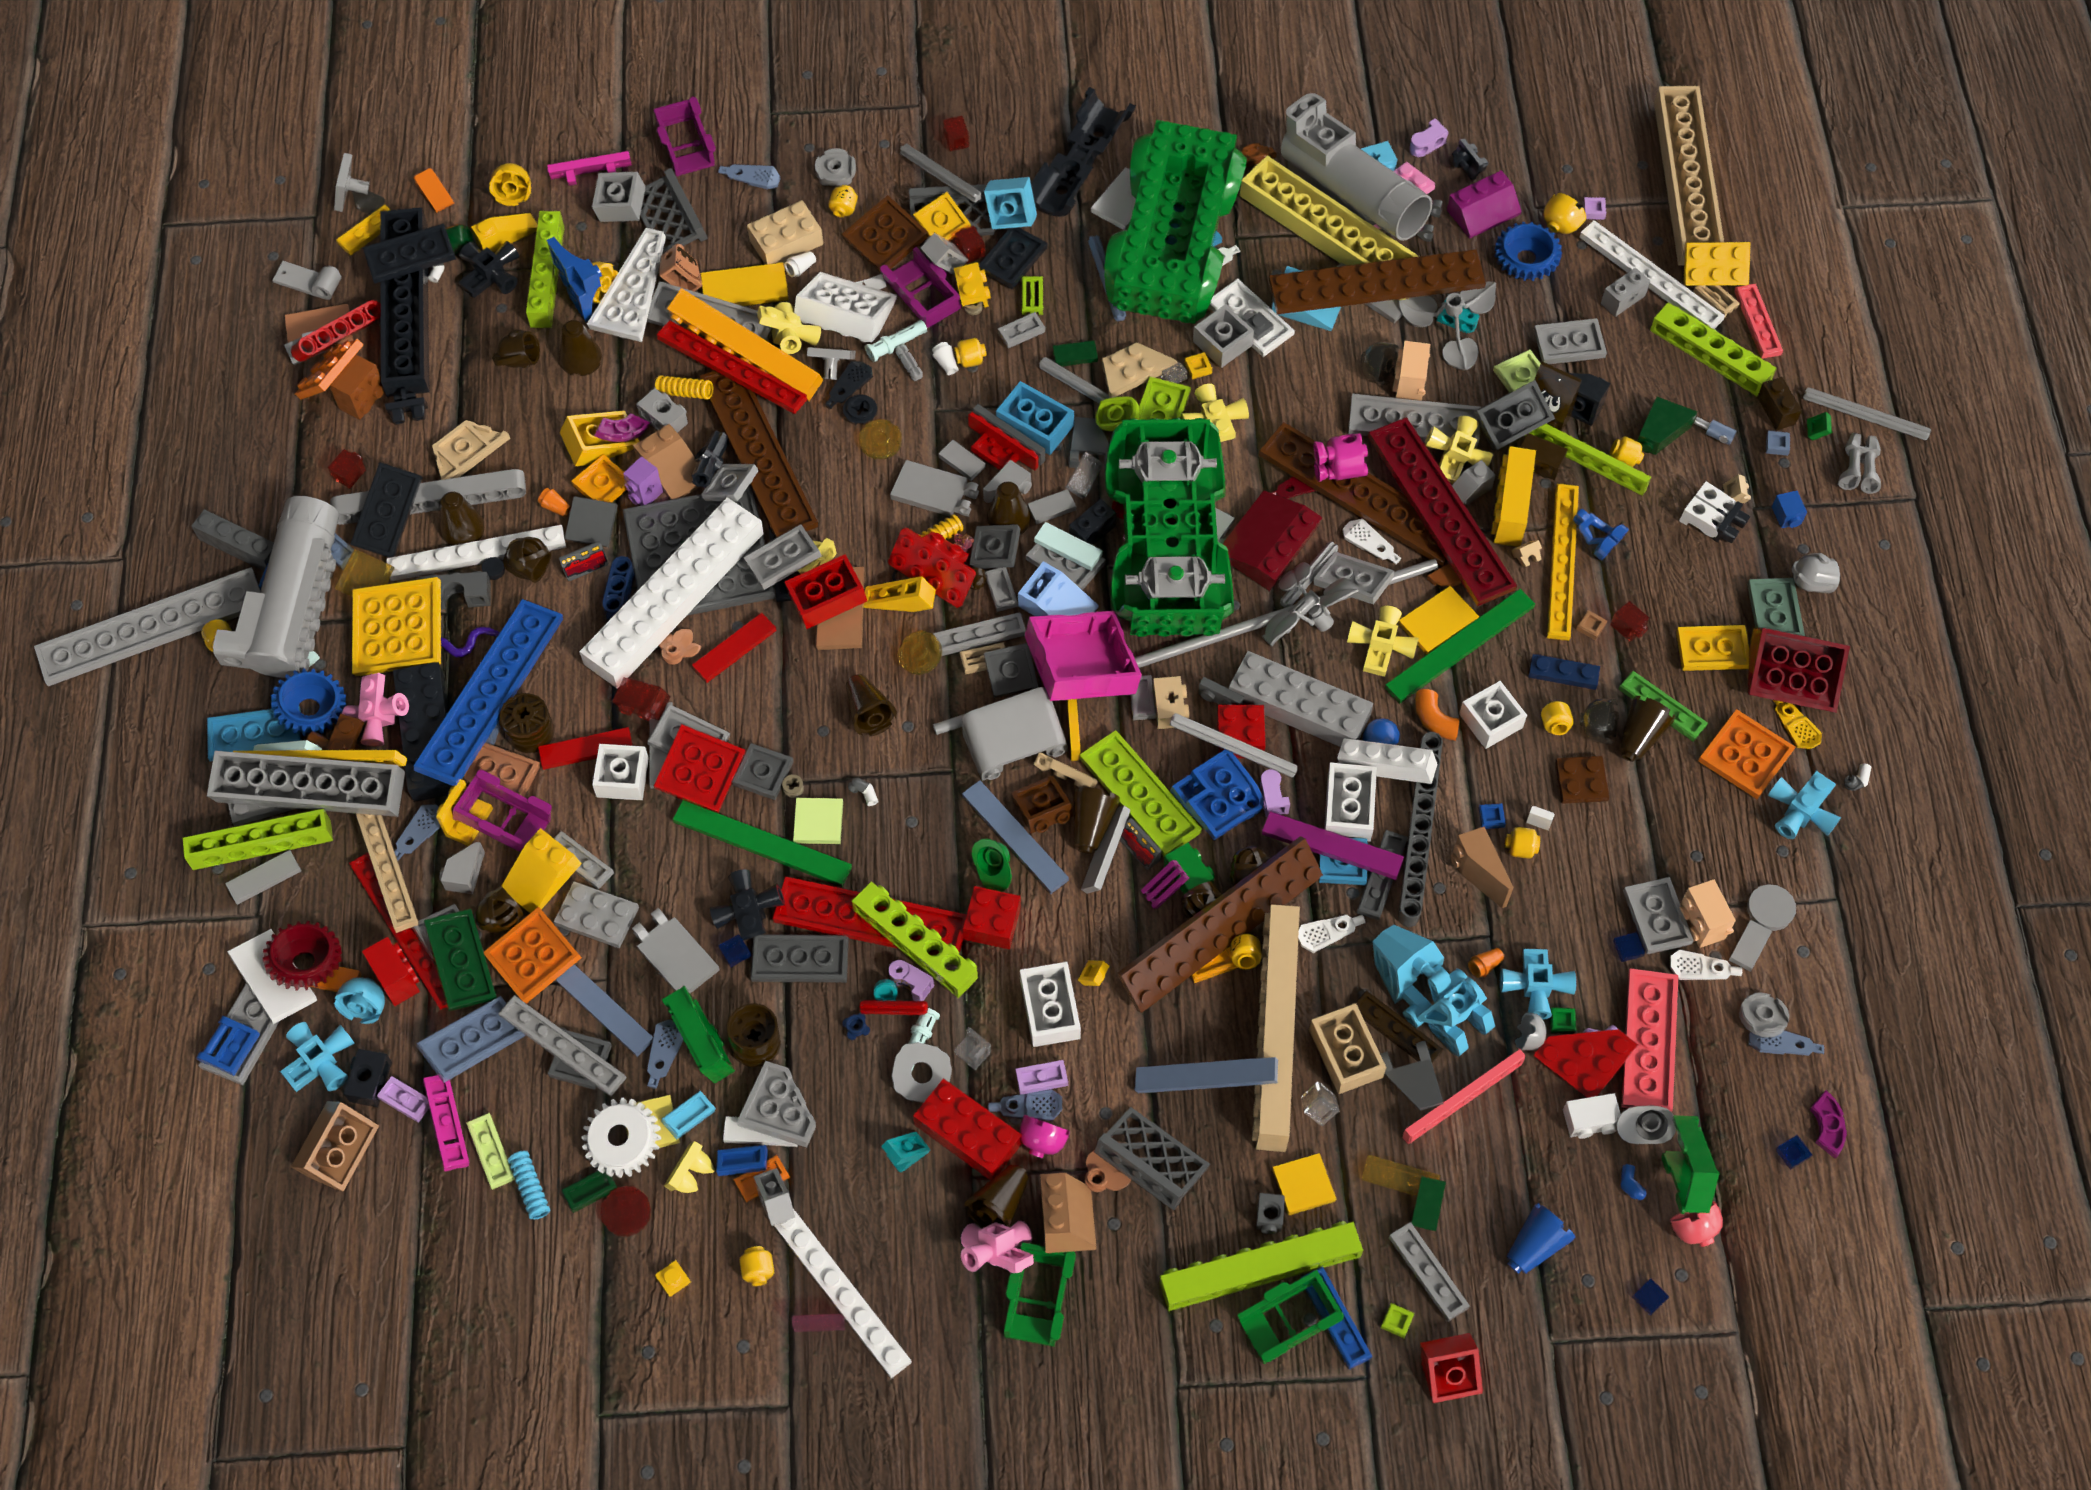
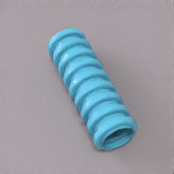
(528, 1185)

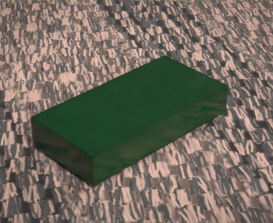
(1075, 353)
(588, 1190)
(1428, 1203)

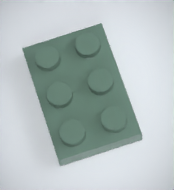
(1776, 605)

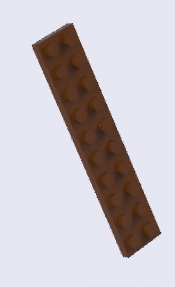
(1377, 281)
(757, 444)
(1361, 495)
(1218, 923)

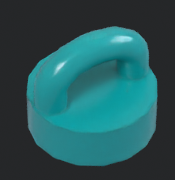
(885, 990)

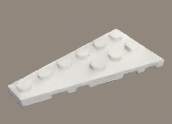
(629, 297)

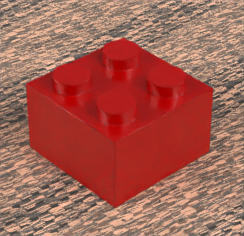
(1242, 723)
(992, 917)
(392, 970)

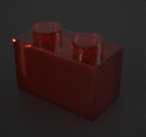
(641, 699)

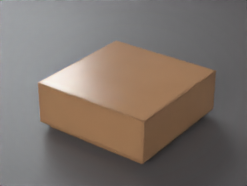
(1591, 625)

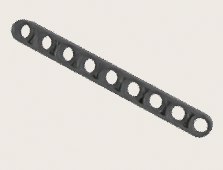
(1420, 839)

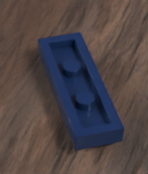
(1564, 671)

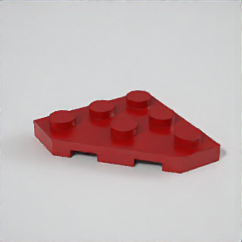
(1586, 1059)

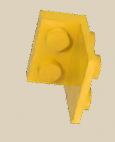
(455, 829)

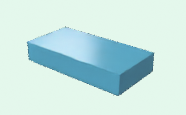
(688, 1115)

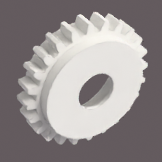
(636, 1148)

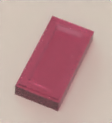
(826, 1322)

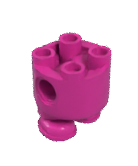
(1344, 458)

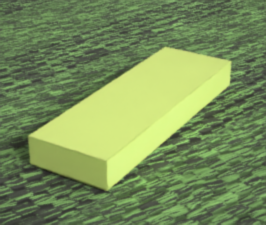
(490, 1151)

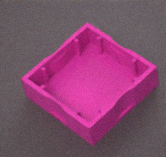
(1082, 655)

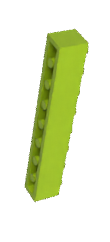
(1260, 1266)

